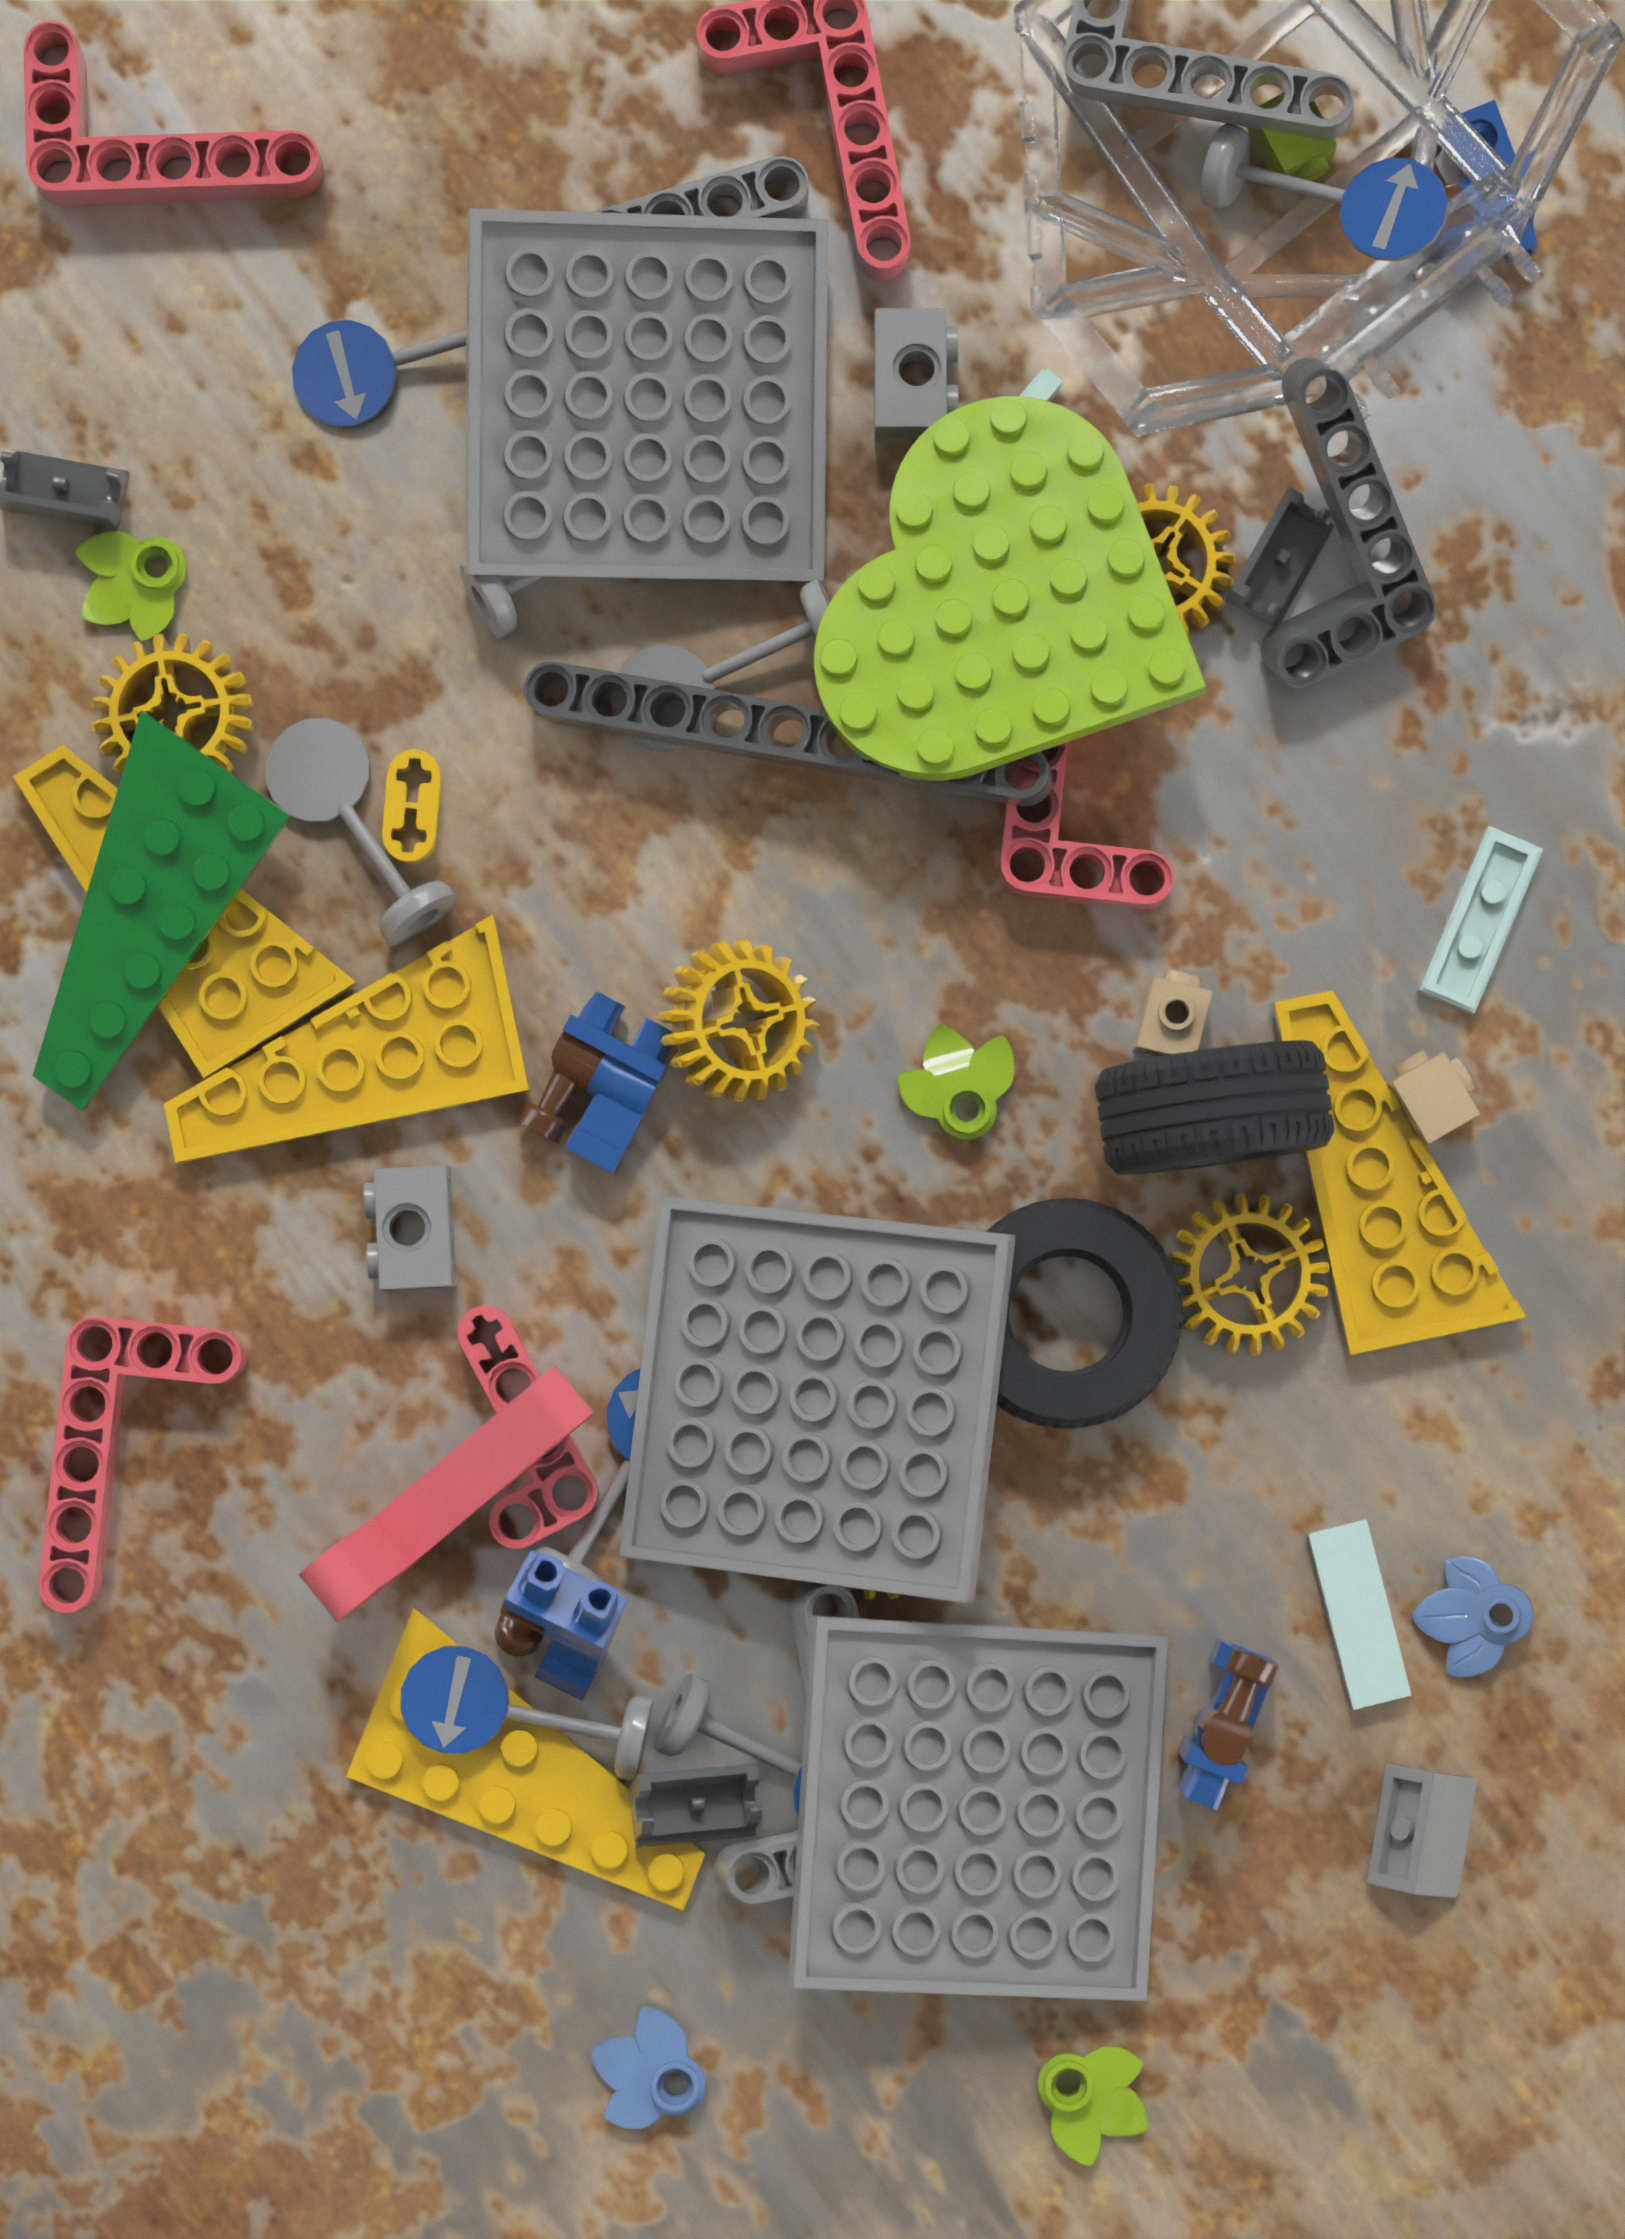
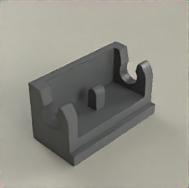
(62, 489)
(1281, 559)
(694, 1805)

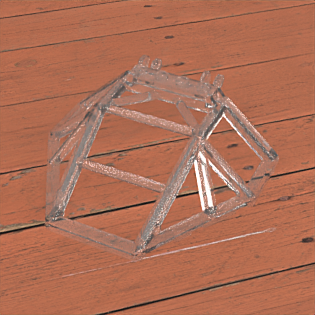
(1364, 309)

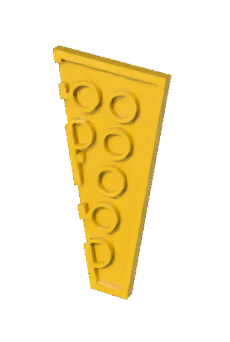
(251, 969)
(395, 1050)
(1387, 1218)
(520, 1786)

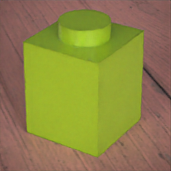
(1292, 153)

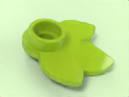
(123, 584)
(955, 1074)
(1098, 2105)

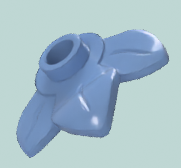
(1465, 1618)
(639, 2067)

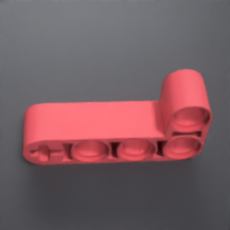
(548, 1470)

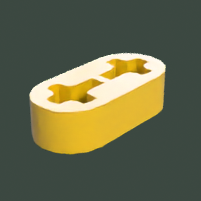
(397, 805)

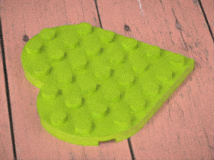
(1010, 602)

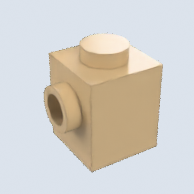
(1172, 1015)
(1434, 1094)

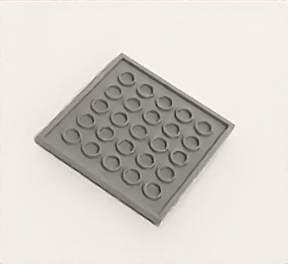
(645, 396)
(817, 1397)
(978, 1810)

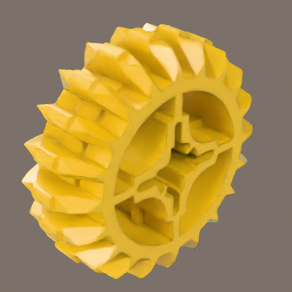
(1183, 521)
(201, 710)
(731, 997)
(1294, 1254)

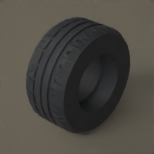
(1214, 1107)
(1149, 1322)

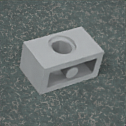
(905, 337)
(430, 1260)

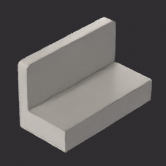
(1421, 1831)

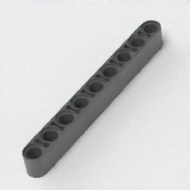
(754, 739)

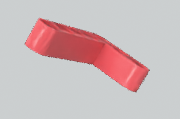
(845, 104)
(147, 153)
(1059, 855)
(103, 1436)
(446, 1495)

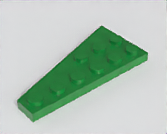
(163, 878)

